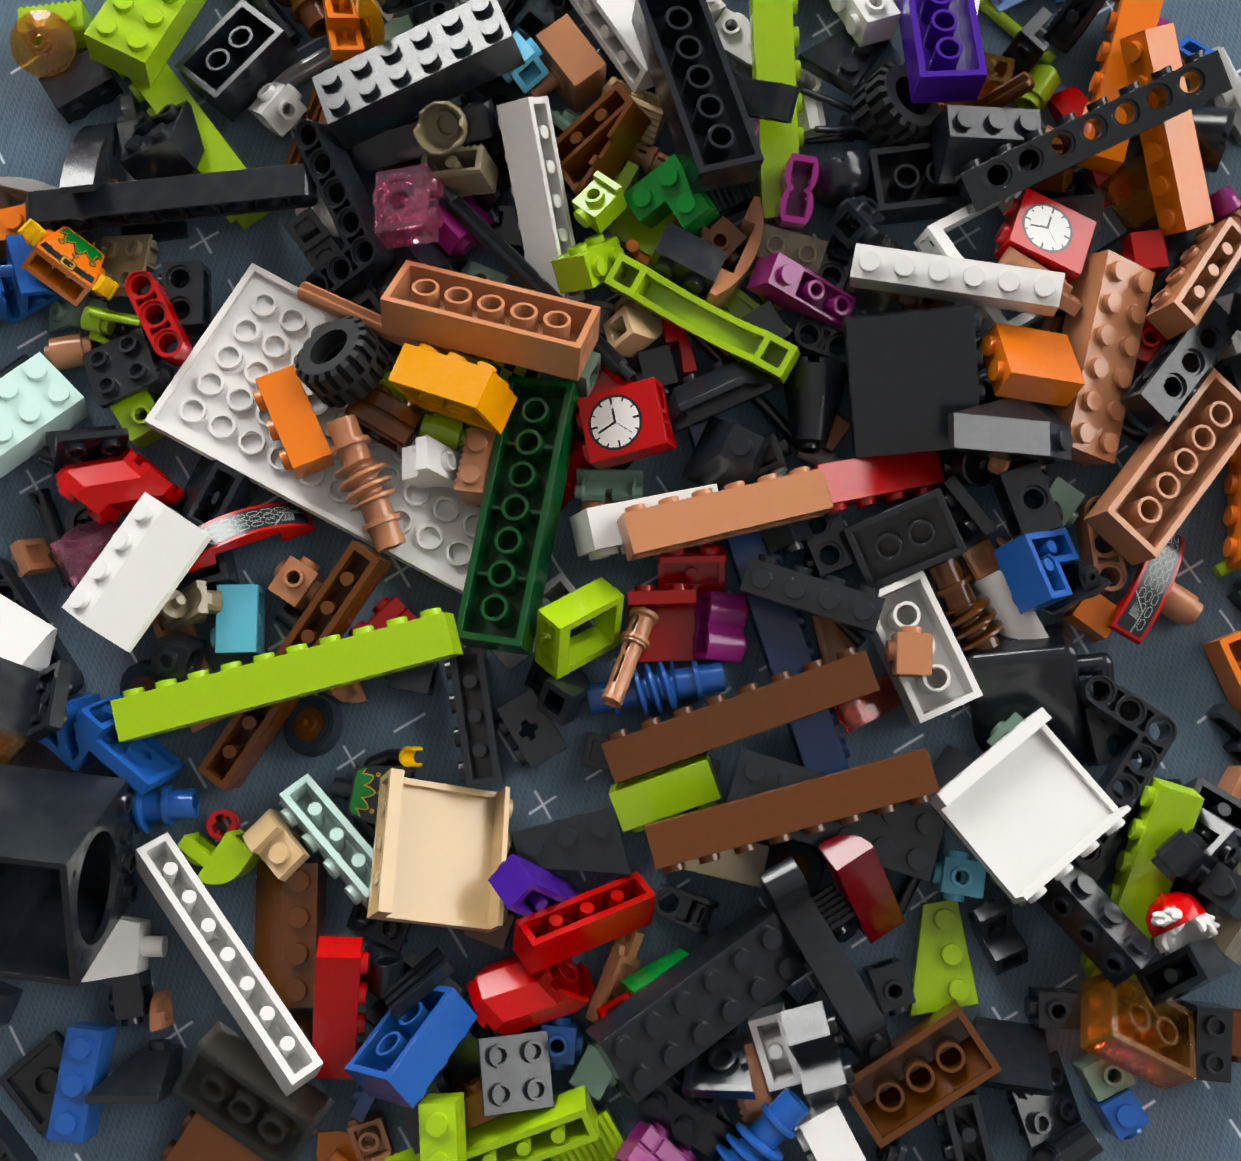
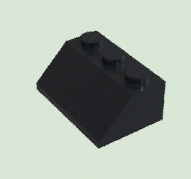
(972, 132)

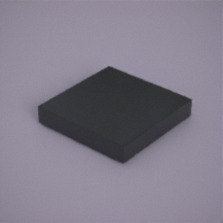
(1020, 1053)
(34, 1080)

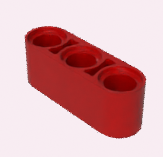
(148, 308)

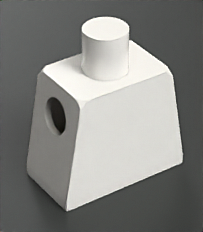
(127, 950)

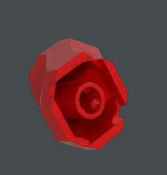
(115, 485)
(514, 1000)

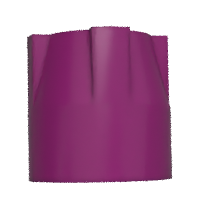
(1224, 202)

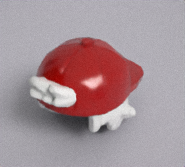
(1178, 921)

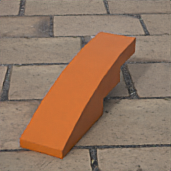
(343, 29)

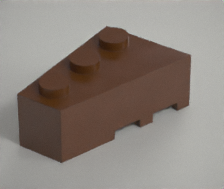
(601, 138)

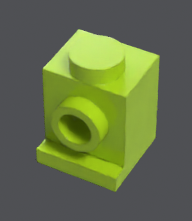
(599, 203)

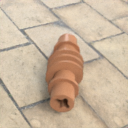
(365, 483)

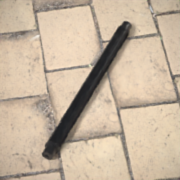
(523, 271)

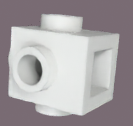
(278, 107)

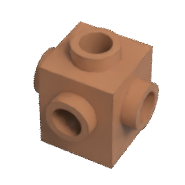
(287, 584)

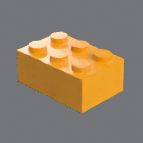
(453, 387)

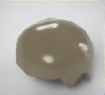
(441, 128)

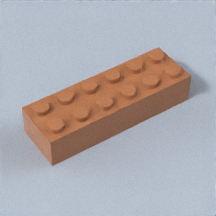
(490, 319)
(1106, 347)
(1170, 472)

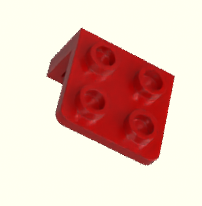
(676, 625)

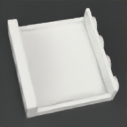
(1027, 809)

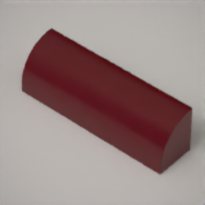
(862, 884)

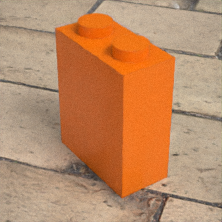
(1031, 365)

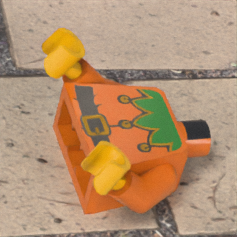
(66, 262)

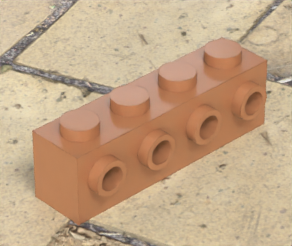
(1197, 279)

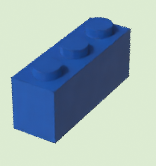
(82, 1068)

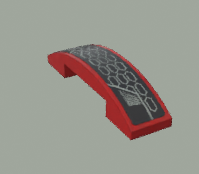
(250, 526)
(1148, 592)

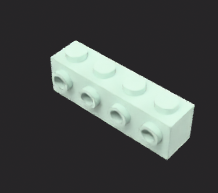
(331, 834)

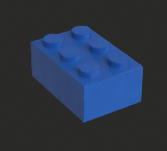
(410, 1051)

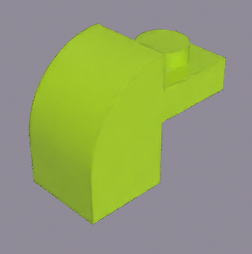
(220, 862)

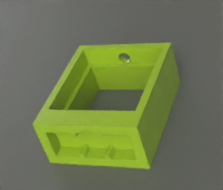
(563, 654)

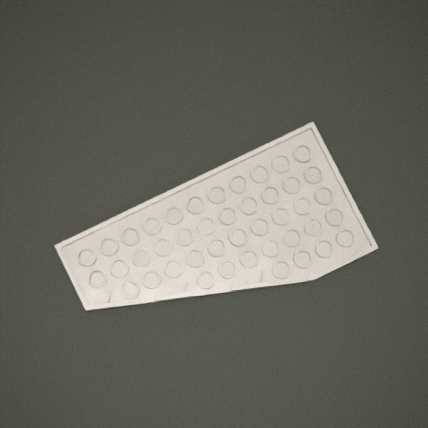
(216, 415)

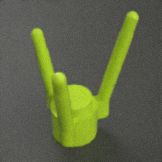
(103, 321)

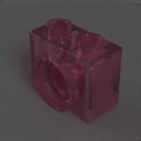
(407, 206)
(81, 548)

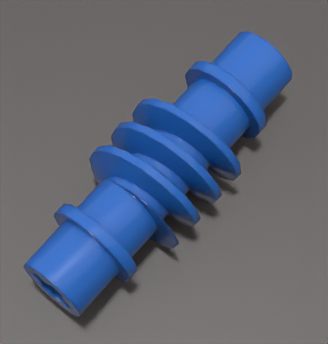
(663, 686)
(163, 806)
(767, 1131)

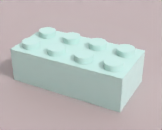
(34, 402)

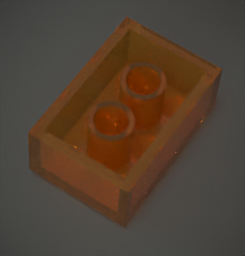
(1136, 1036)

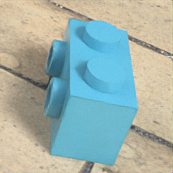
(241, 621)

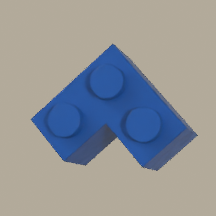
(1034, 568)

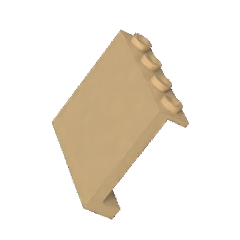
(437, 853)

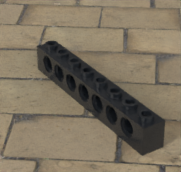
(1206, 80)

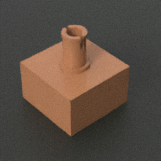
(573, 65)

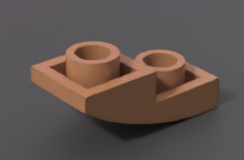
(370, 1138)

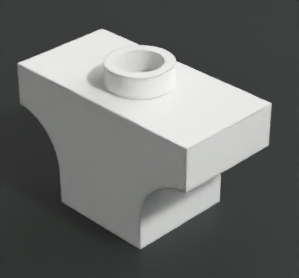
(429, 464)

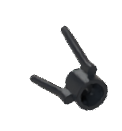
(848, 126)

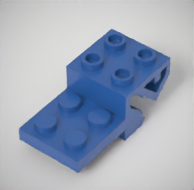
(19, 290)
(92, 736)

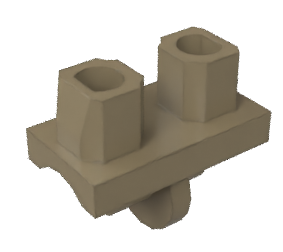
(191, 605)

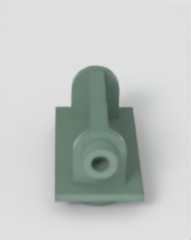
(608, 483)

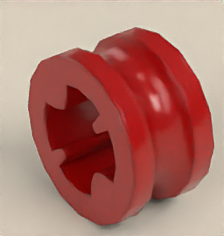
(214, 819)

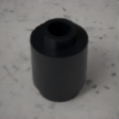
(1180, 854)

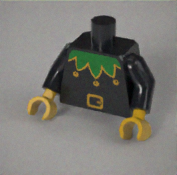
(364, 787)

